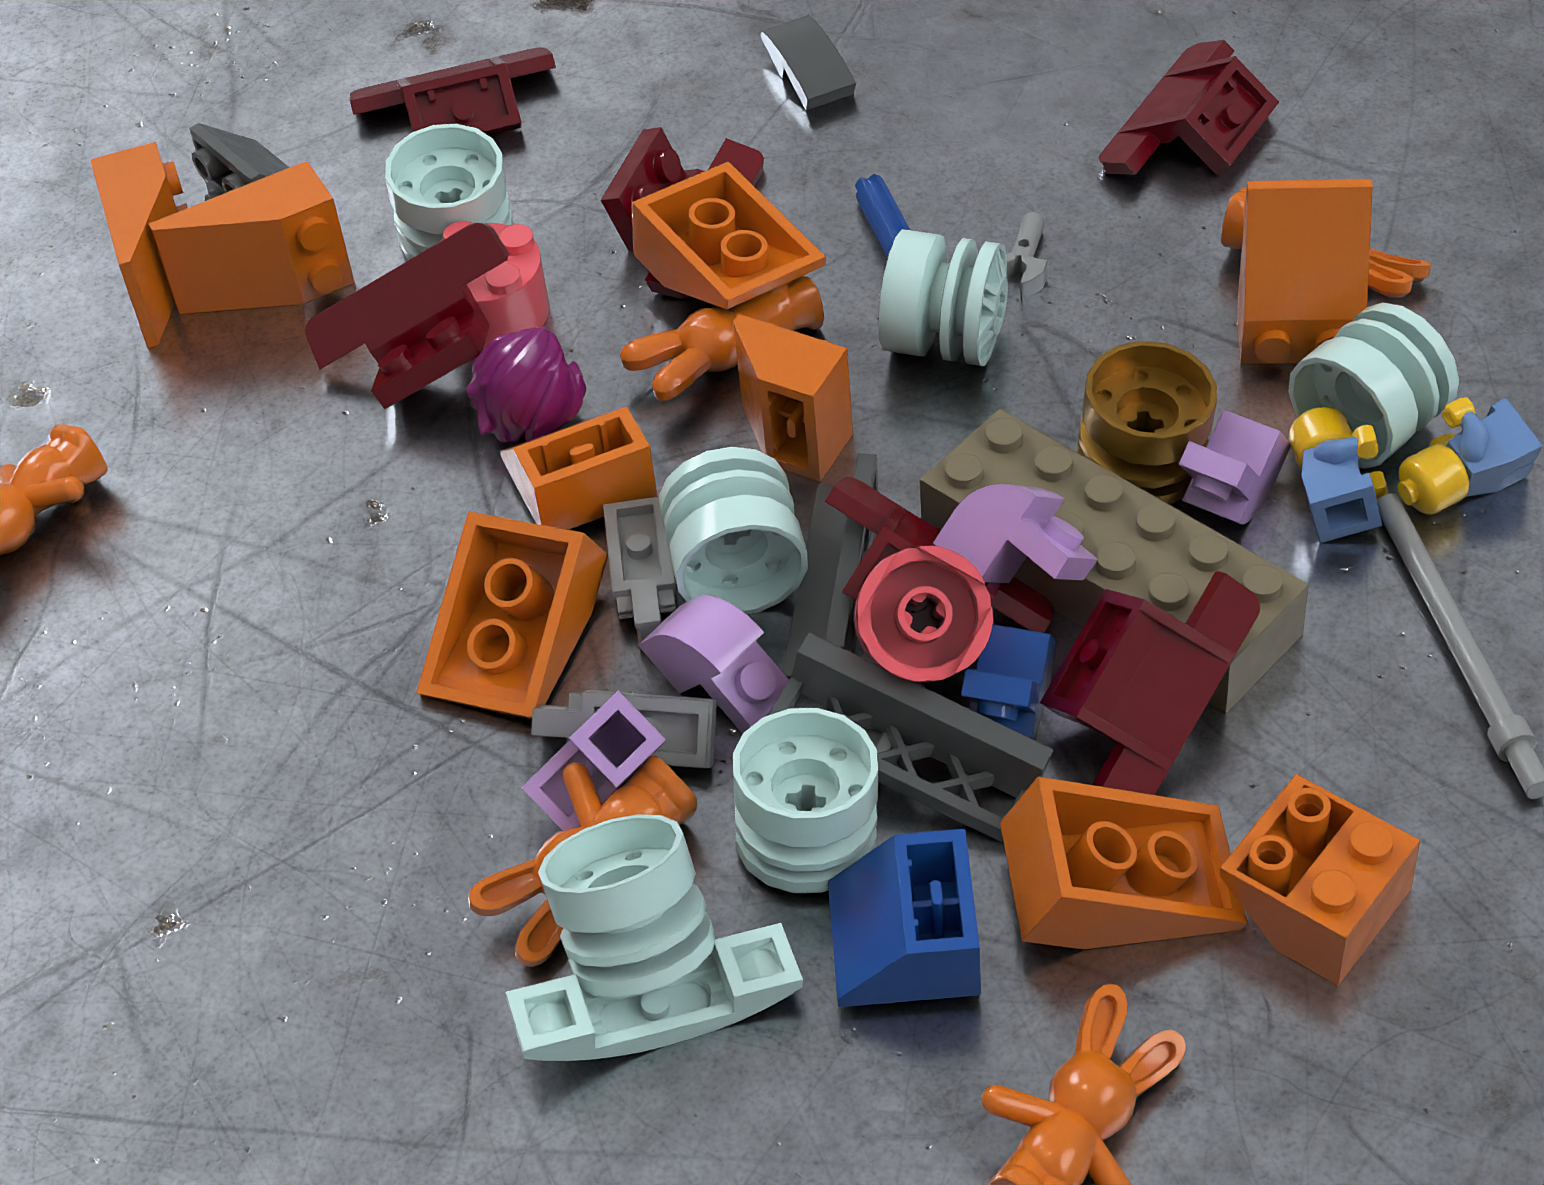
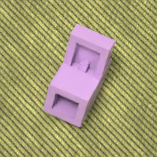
(1235, 467)
(1009, 522)
(717, 647)
(609, 745)

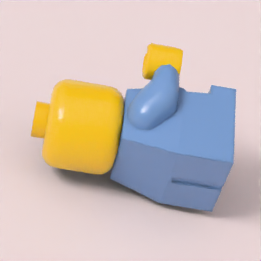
(1327, 454)
(1474, 462)

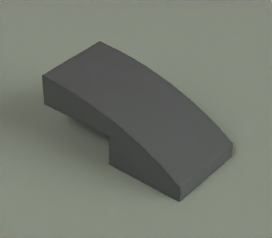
(809, 60)

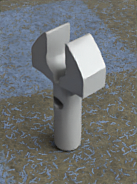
(1022, 256)

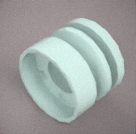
(442, 179)
(931, 296)
(1380, 373)
(733, 529)
(804, 798)
(628, 905)

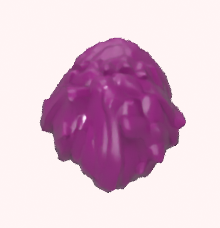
(525, 386)

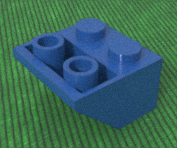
(906, 922)

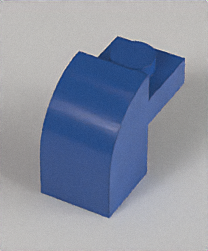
(1012, 678)

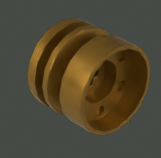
(1143, 411)

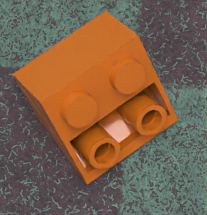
(794, 395)
(581, 468)
(1321, 876)

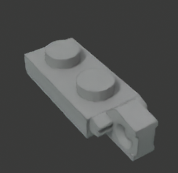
(639, 563)
(683, 721)

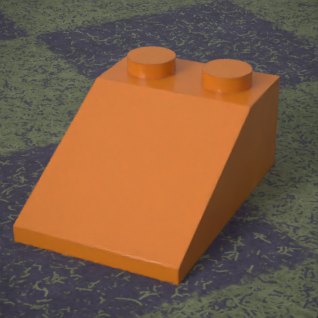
(133, 193)
(719, 239)
(255, 246)
(1301, 265)
(510, 614)
(1116, 866)

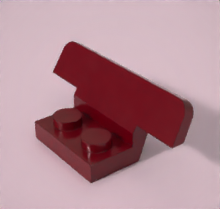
(465, 94)
(1204, 101)
(656, 166)
(415, 317)
(900, 530)
(1149, 676)

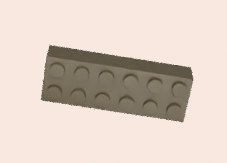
(1137, 538)

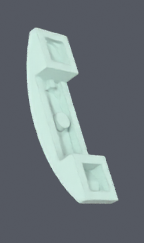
(739, 980)

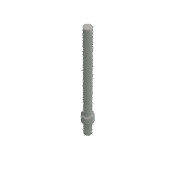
(1507, 732)

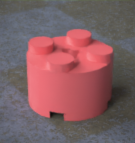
(515, 291)
(960, 605)

